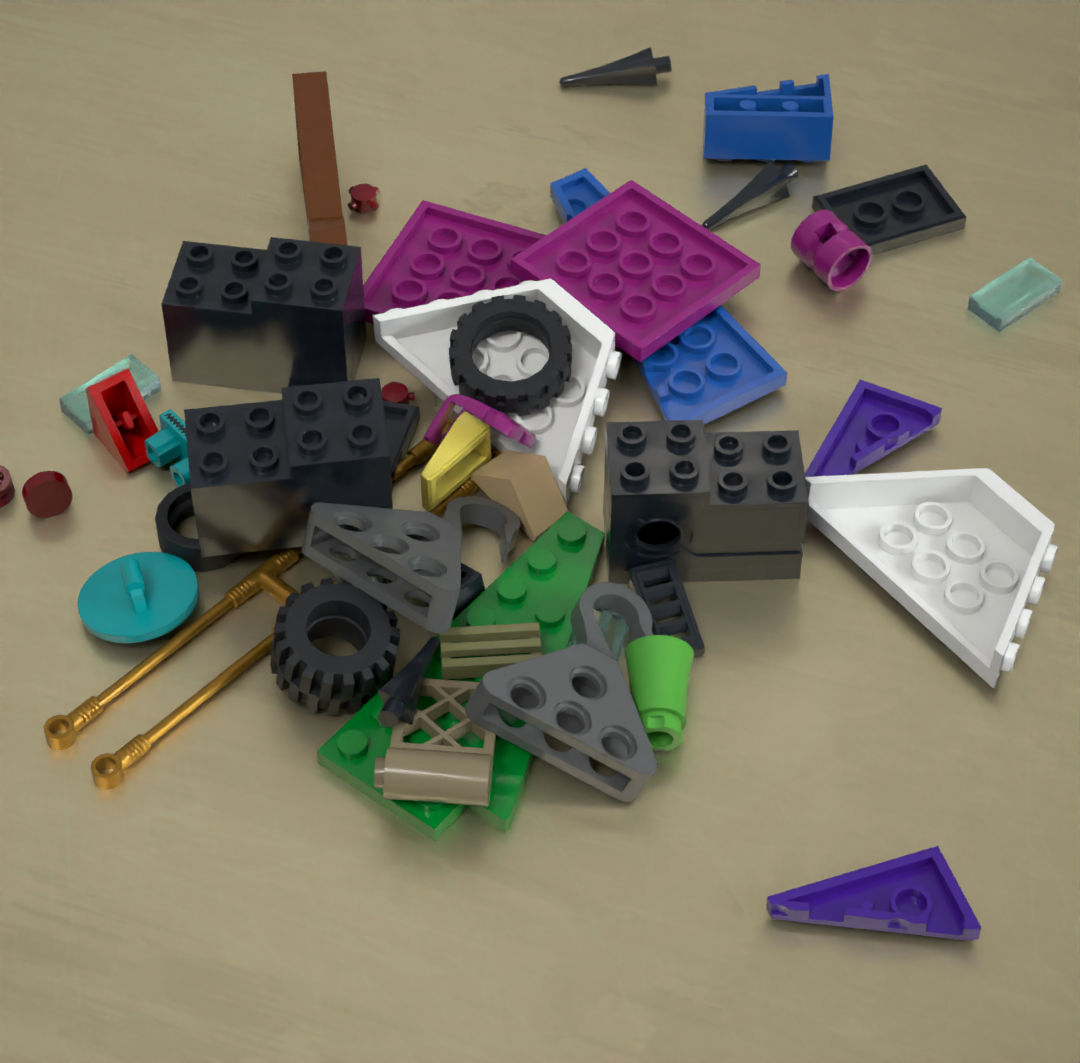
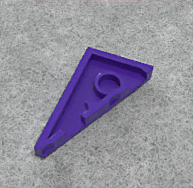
(871, 427)
(898, 896)

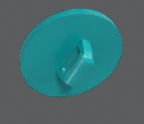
(138, 597)

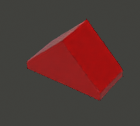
(121, 419)

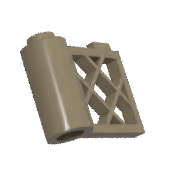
(440, 767)

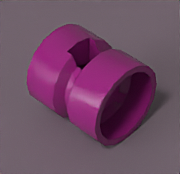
(831, 250)

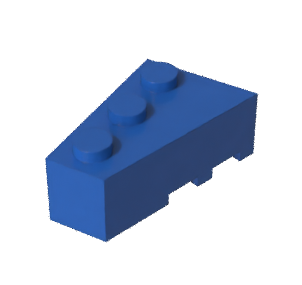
(770, 123)

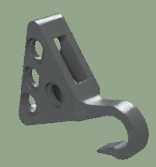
(403, 541)
(583, 683)

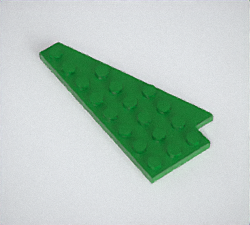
(533, 589)

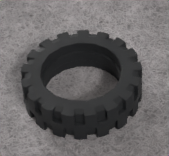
(503, 316)

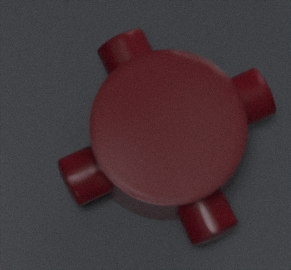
(363, 198)
(397, 393)

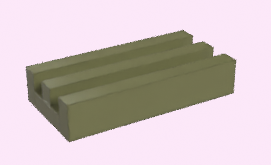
(490, 643)

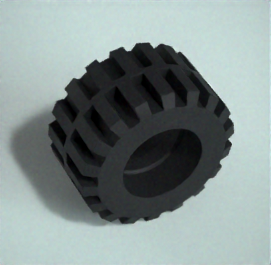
(327, 679)

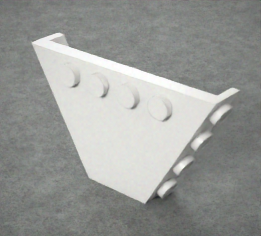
(564, 429)
(948, 549)

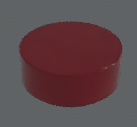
(47, 494)

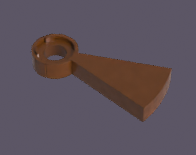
(318, 158)

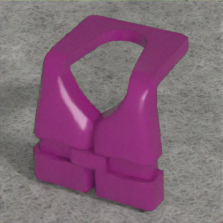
(487, 414)

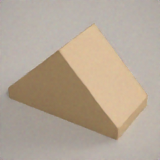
(525, 487)

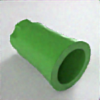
(659, 686)

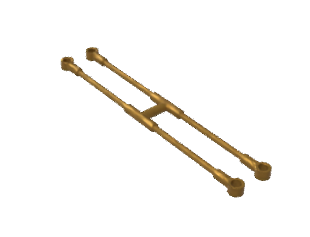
(262, 577)

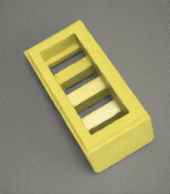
(456, 458)

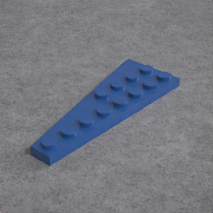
(704, 368)

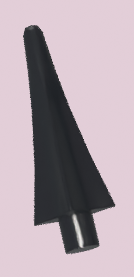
(634, 70)
(765, 188)
(403, 690)

